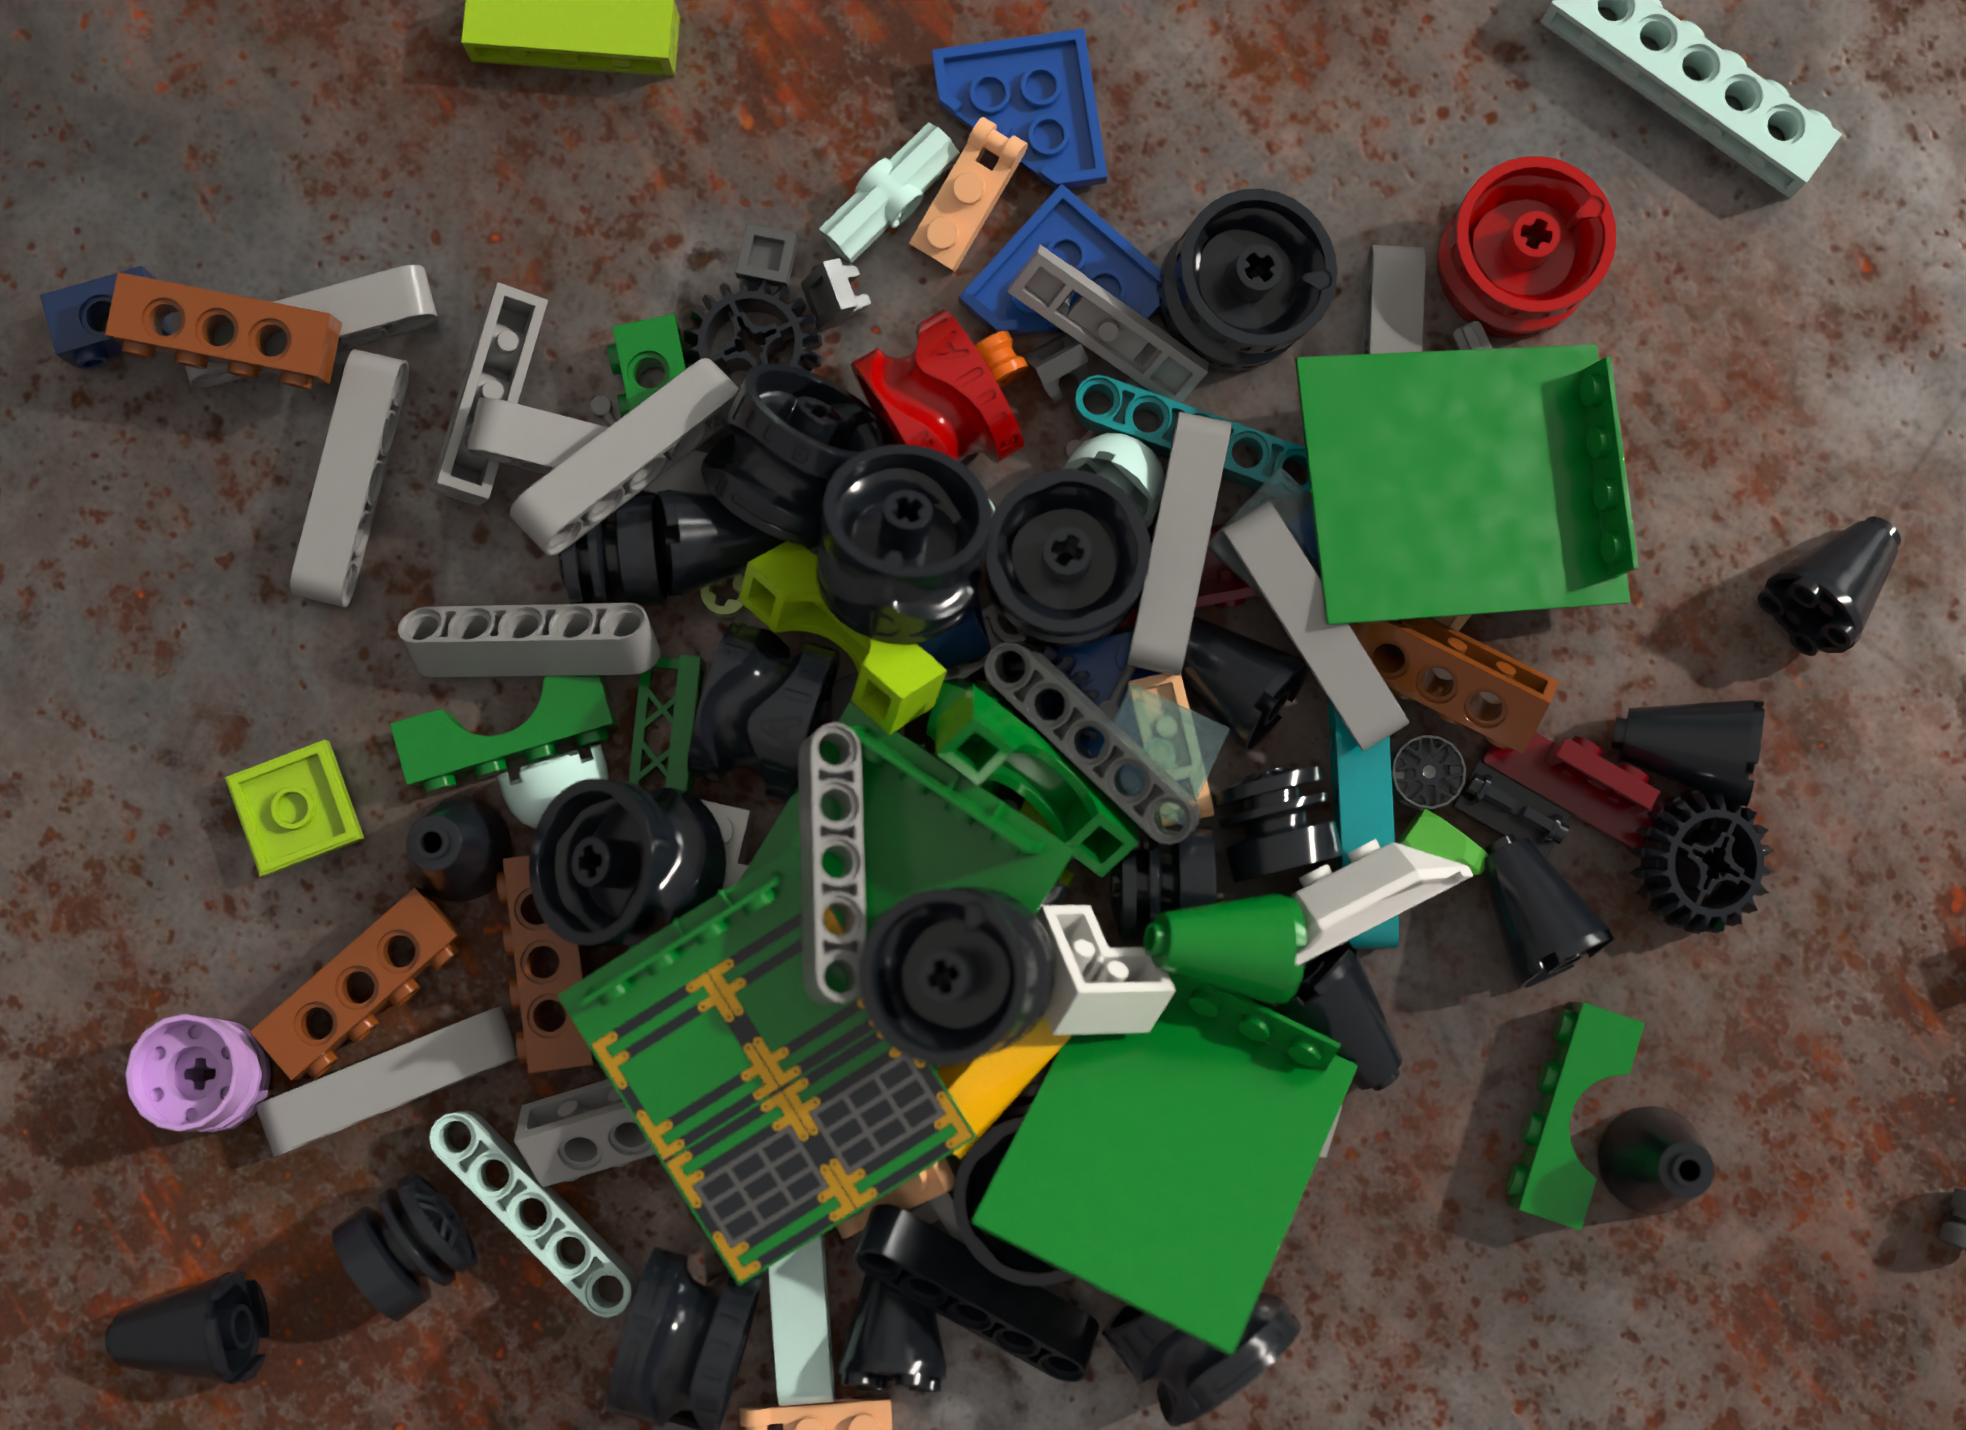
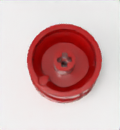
(1526, 247)
(940, 394)

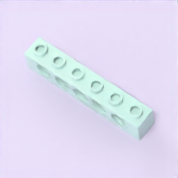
(1701, 103)

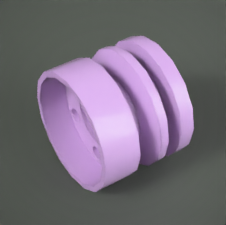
(170, 1066)

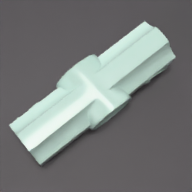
(889, 192)

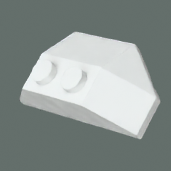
(1369, 892)

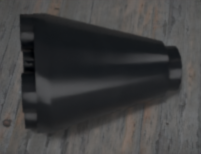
(1833, 587)
(892, 1342)

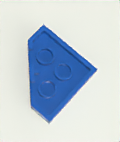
(1034, 91)
(1081, 240)

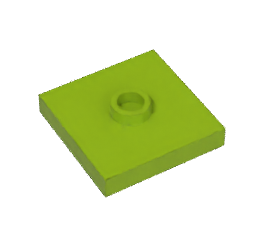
(294, 808)

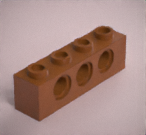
(143, 303)
(1474, 669)
(530, 991)
(288, 1029)

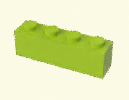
(574, 34)

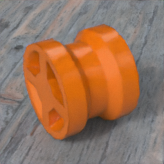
(1001, 358)

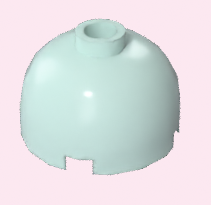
(1125, 464)
(544, 780)

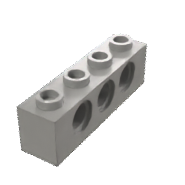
(492, 371)
(579, 1134)

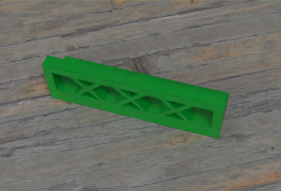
(685, 703)

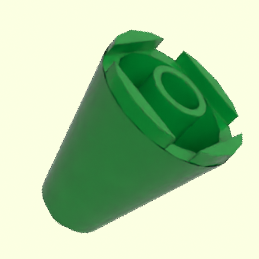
(1233, 945)

